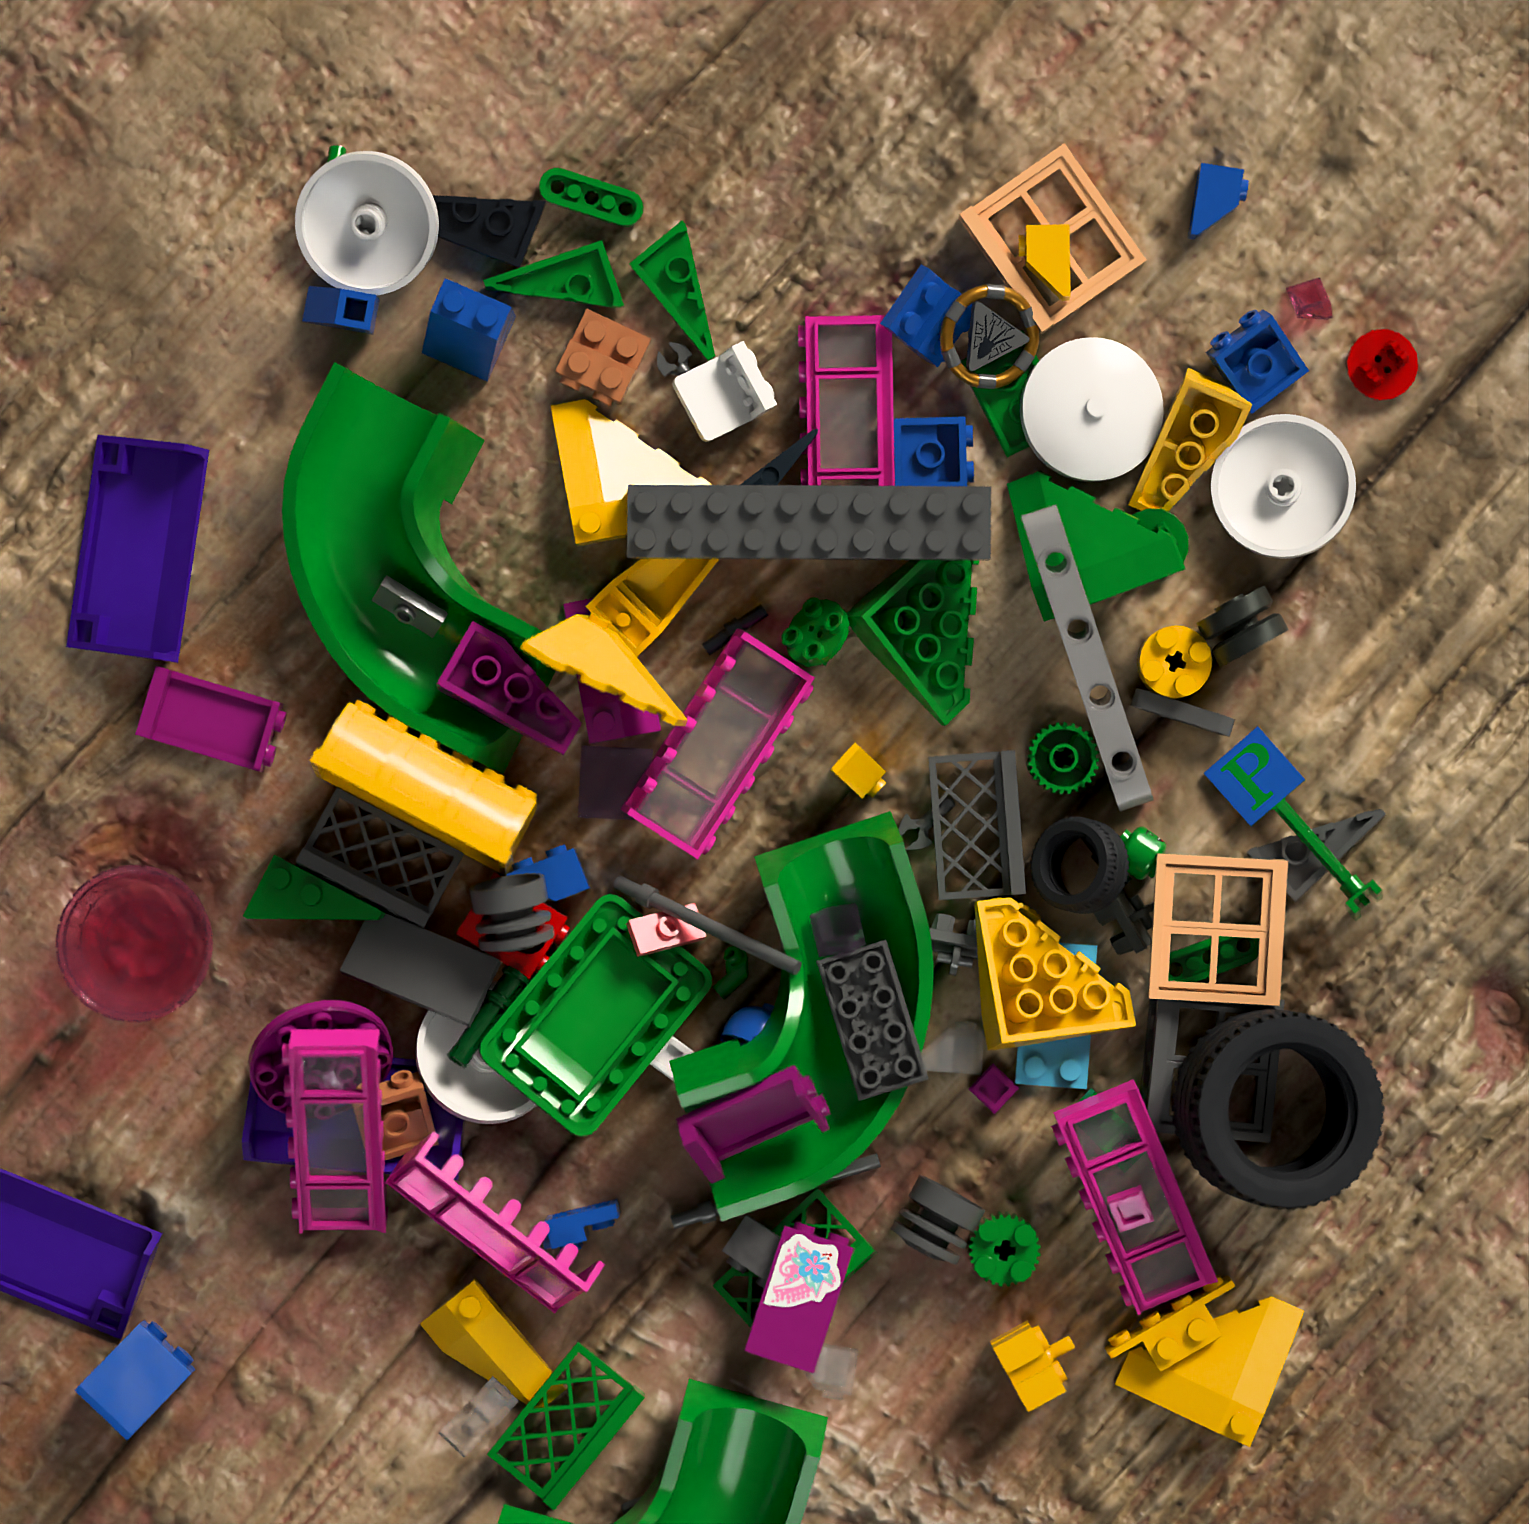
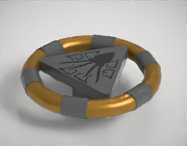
(989, 336)

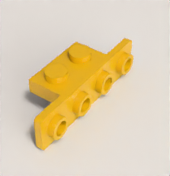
(1176, 1331)

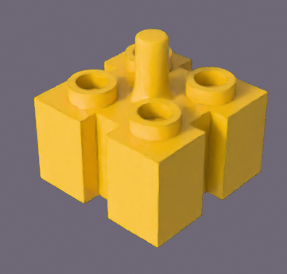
(1032, 1363)

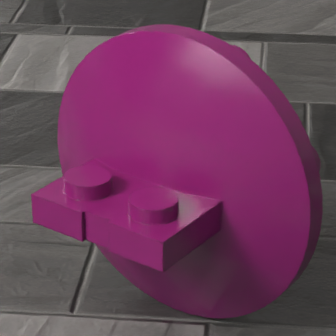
(265, 1056)

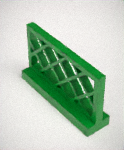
(863, 1251)
(590, 1445)

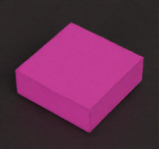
(1130, 1208)

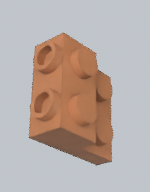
(602, 358)
(404, 1113)

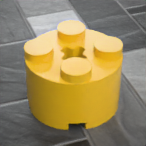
(1193, 653)

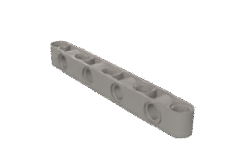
(1087, 657)

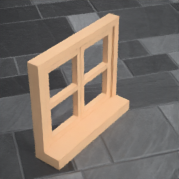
(1011, 268)
(1269, 931)

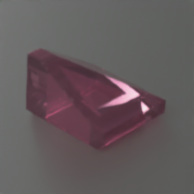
(1310, 300)

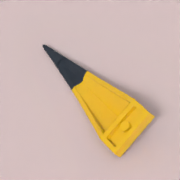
(654, 590)

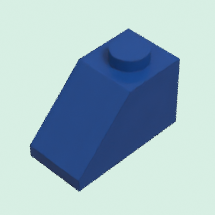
(1215, 196)

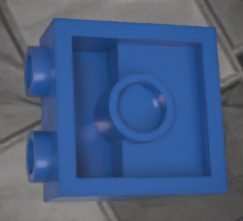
(920, 312)
(1256, 358)
(932, 451)
(571, 1225)

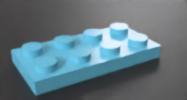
(1059, 1061)

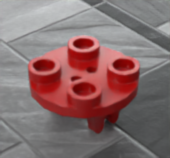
(1369, 376)

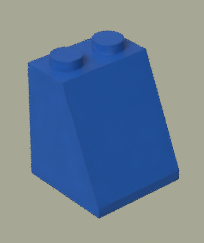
(467, 329)
(136, 1378)

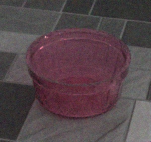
(134, 943)

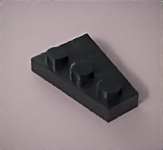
(490, 226)

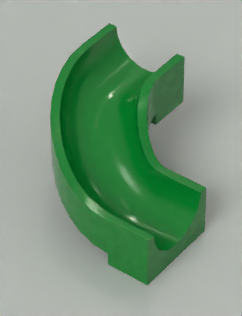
(367, 507)
(840, 867)
(726, 1464)

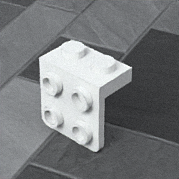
(724, 393)

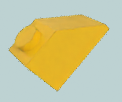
(1048, 256)
(859, 772)

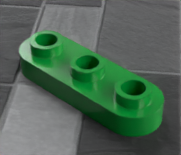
(577, 188)
(1229, 957)

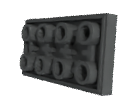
(421, 967)
(872, 1020)

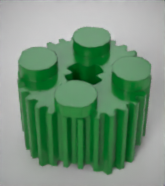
(1068, 777)
(1018, 1264)

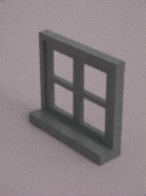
(1161, 1060)

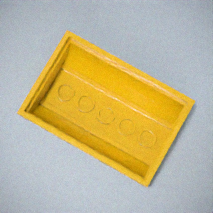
(425, 786)

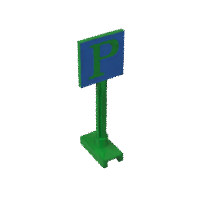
(1258, 780)

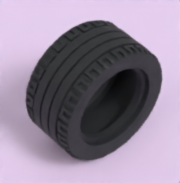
(1350, 1121)

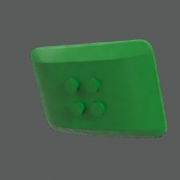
(593, 1018)

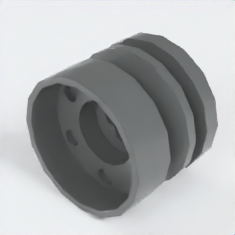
(512, 919)
(937, 1220)

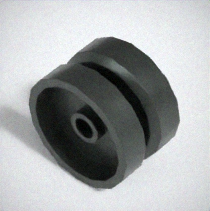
(1240, 623)

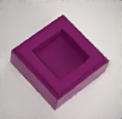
(993, 1088)

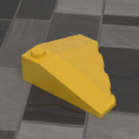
(599, 463)
(604, 662)
(1036, 986)
(1228, 1379)

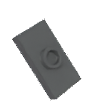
(409, 606)

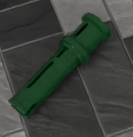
(495, 1005)

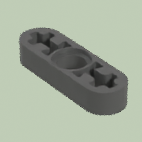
(1182, 712)

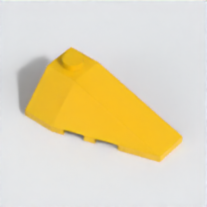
(1194, 434)
(487, 1342)

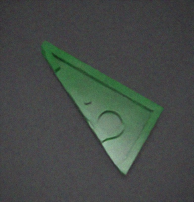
(573, 276)
(672, 278)
(294, 893)

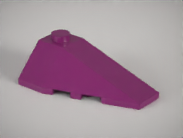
(500, 685)
(604, 713)

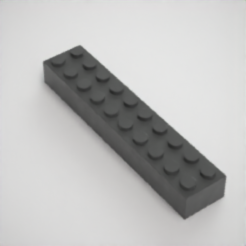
(809, 522)

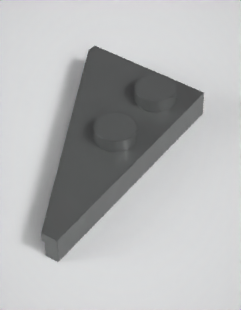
(1303, 867)

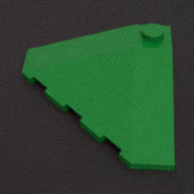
(1106, 545)
(920, 631)

